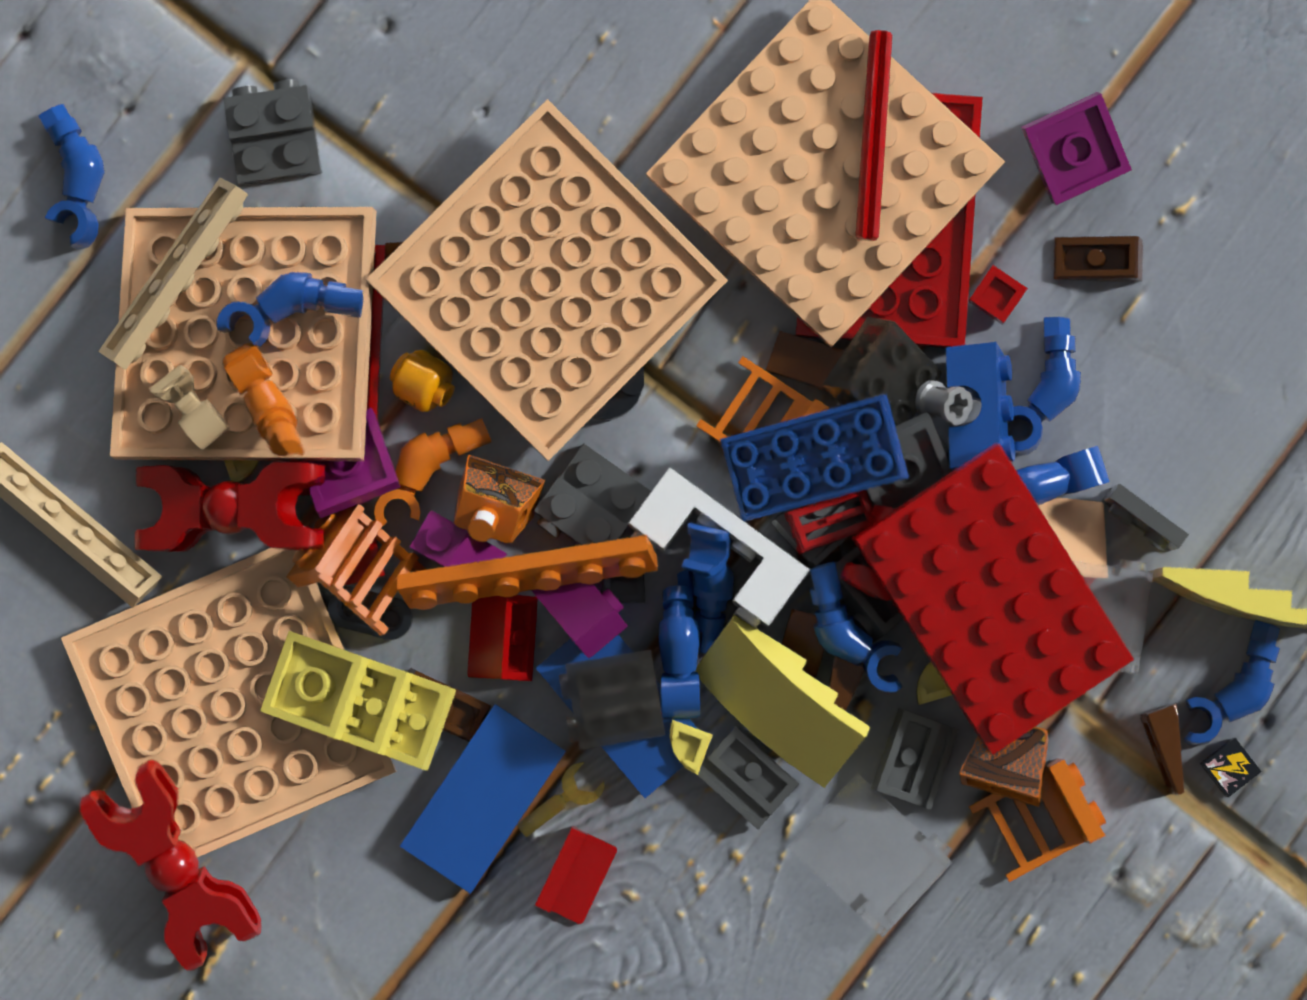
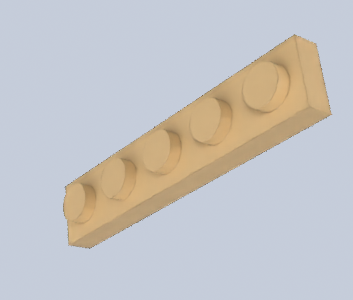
(174, 273)
(74, 530)

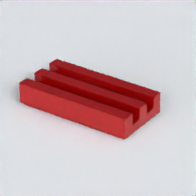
(799, 531)

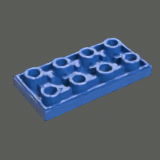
(814, 458)
(643, 761)
(482, 798)

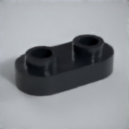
(355, 623)

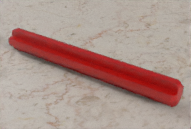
(874, 135)

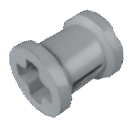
(949, 403)

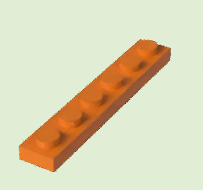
(527, 572)

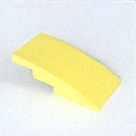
(1230, 594)
(358, 700)
(779, 701)

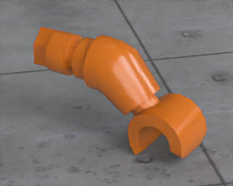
(264, 400)
(423, 457)

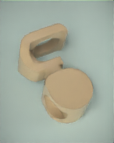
(199, 418)

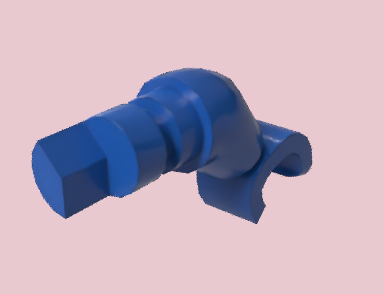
(82, 175)
(288, 295)
(1057, 386)
(1065, 476)
(711, 578)
(841, 635)
(679, 651)
(1247, 691)

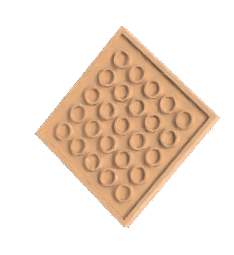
(779, 171)
(547, 280)
(314, 355)
(188, 687)

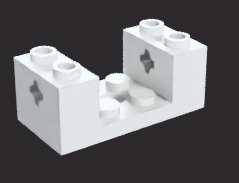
(670, 508)

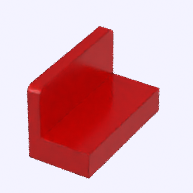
(502, 638)
(576, 875)

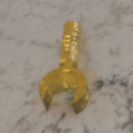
(558, 802)

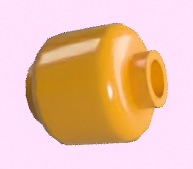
(422, 380)

